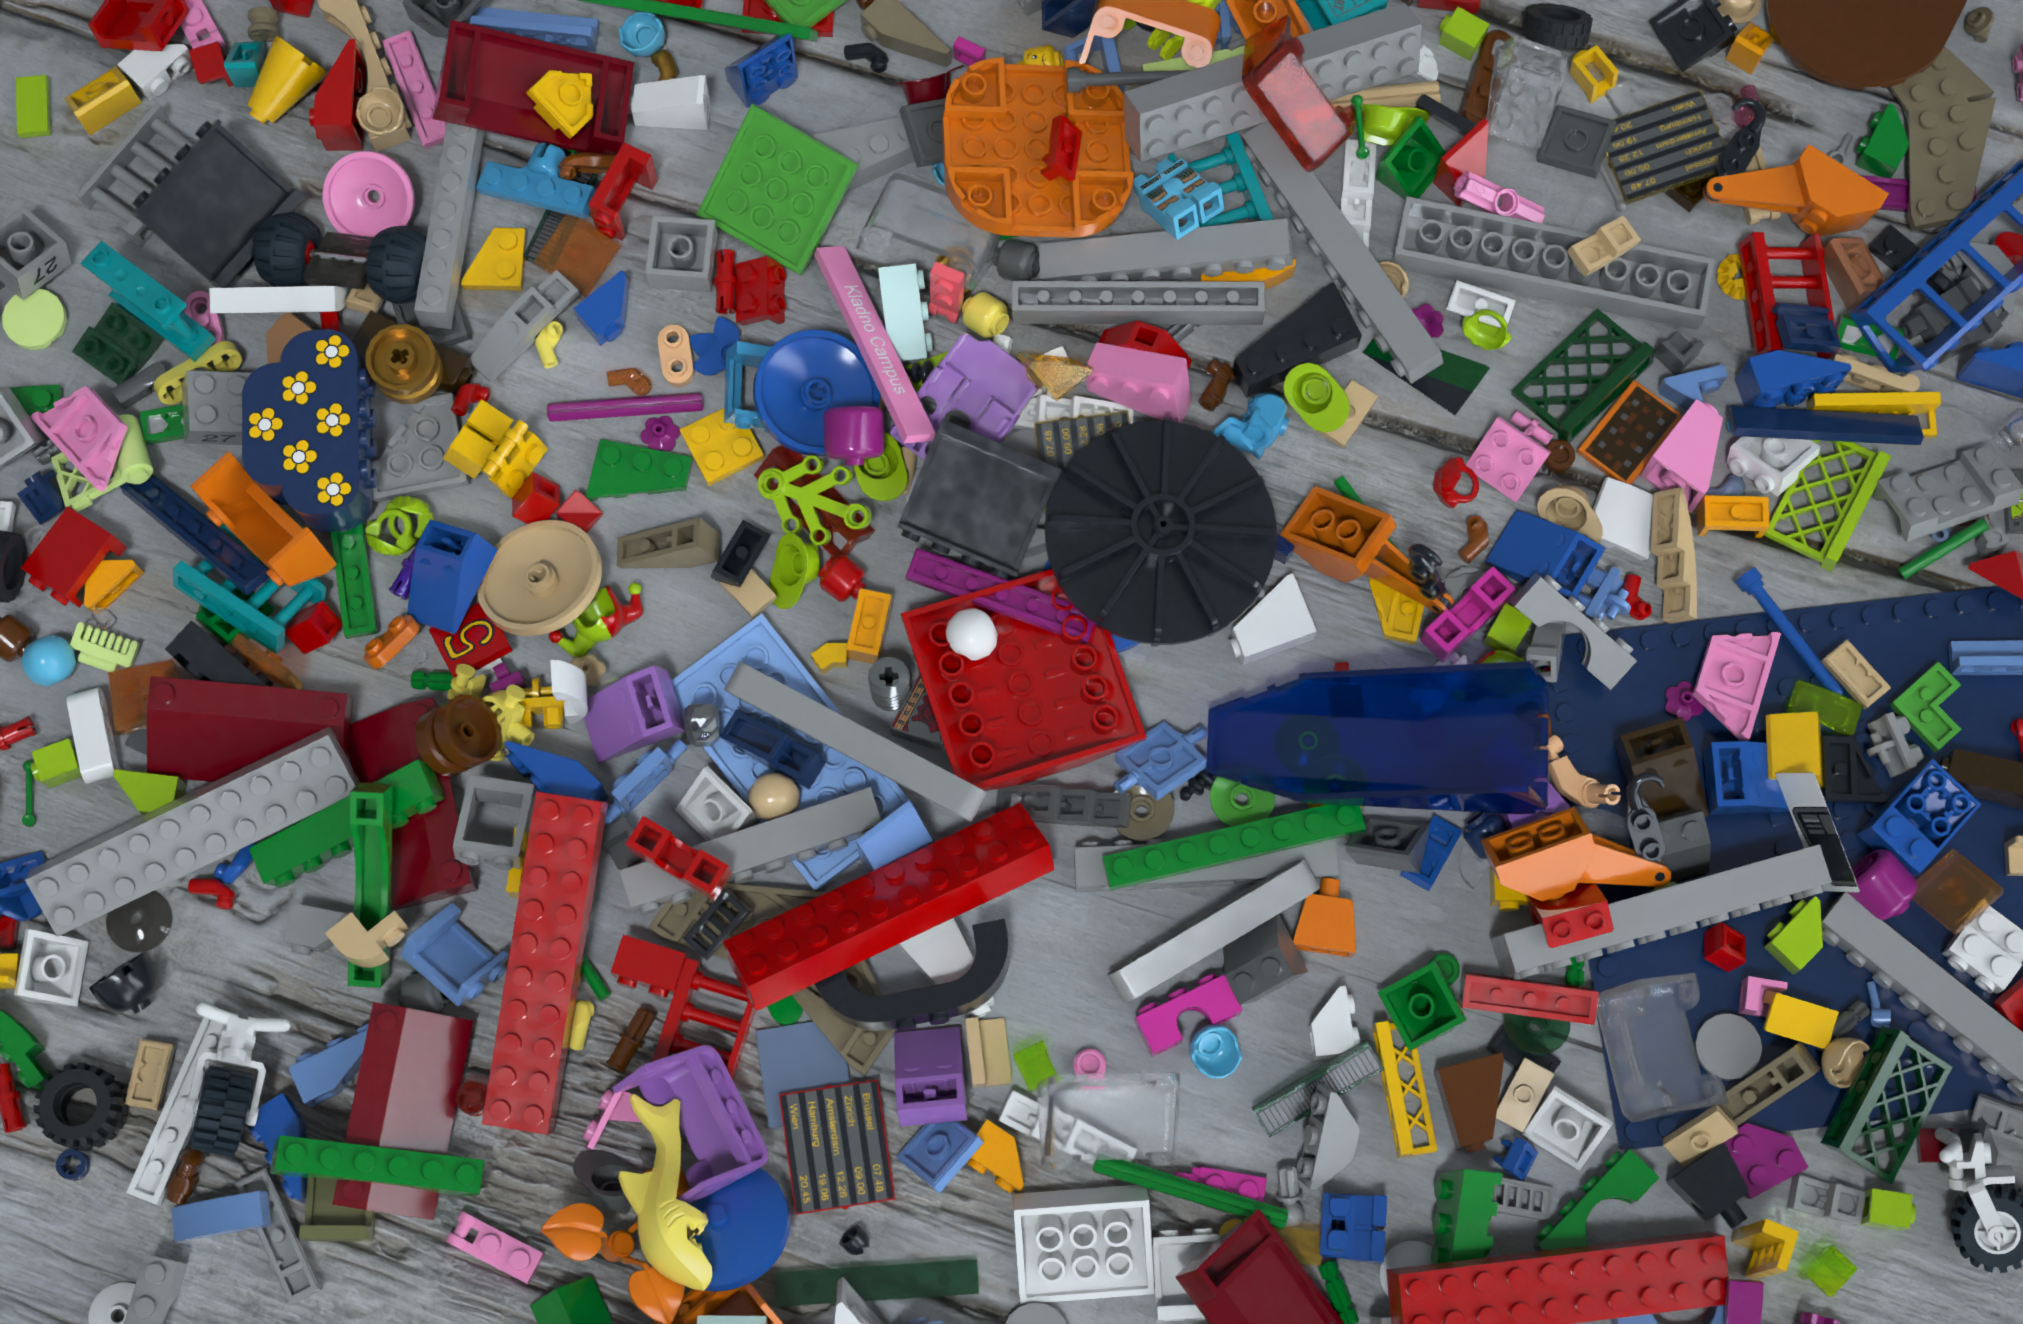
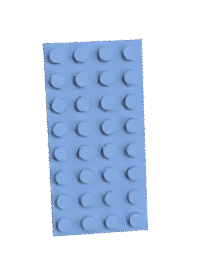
(765, 651)

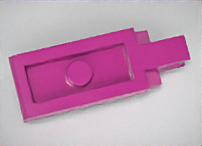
(1236, 1183)

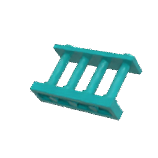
(1243, 181)
(148, 301)
(244, 614)

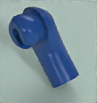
(238, 865)

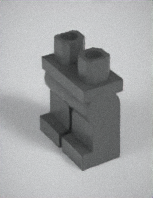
(1930, 321)

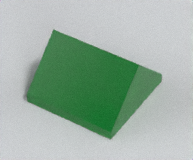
(1411, 161)
(1422, 1006)
(572, 1304)

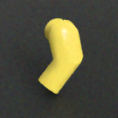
(546, 342)
(582, 1013)

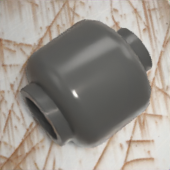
(1017, 260)
(421, 995)

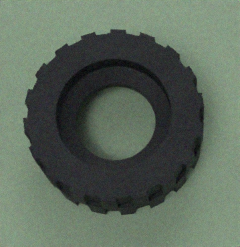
(1557, 25)
(12, 556)

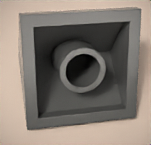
(1390, 844)

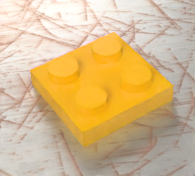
(720, 447)

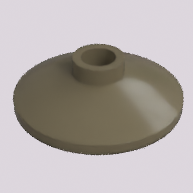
(1155, 822)

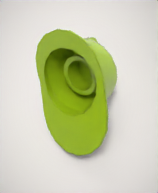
(1386, 124)
(1316, 397)
(883, 476)
(793, 568)

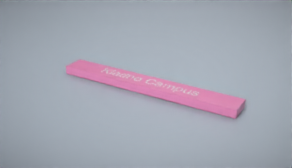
(874, 344)

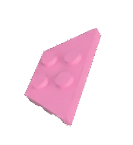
(85, 433)
(1735, 679)

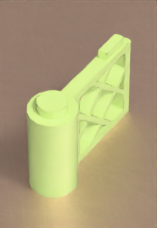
(131, 466)

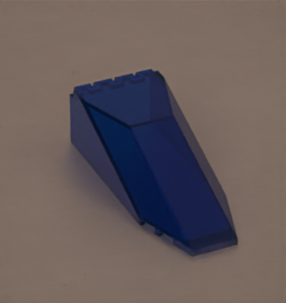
(1393, 738)

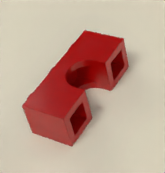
(678, 859)

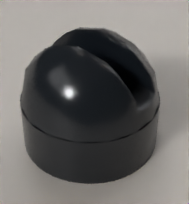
(854, 1240)

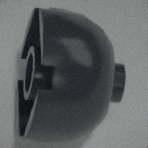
(128, 985)

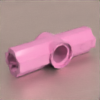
(1486, 194)

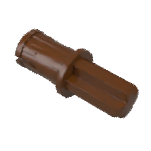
(631, 1040)

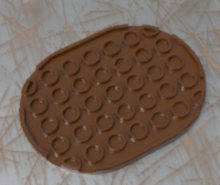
(1863, 40)

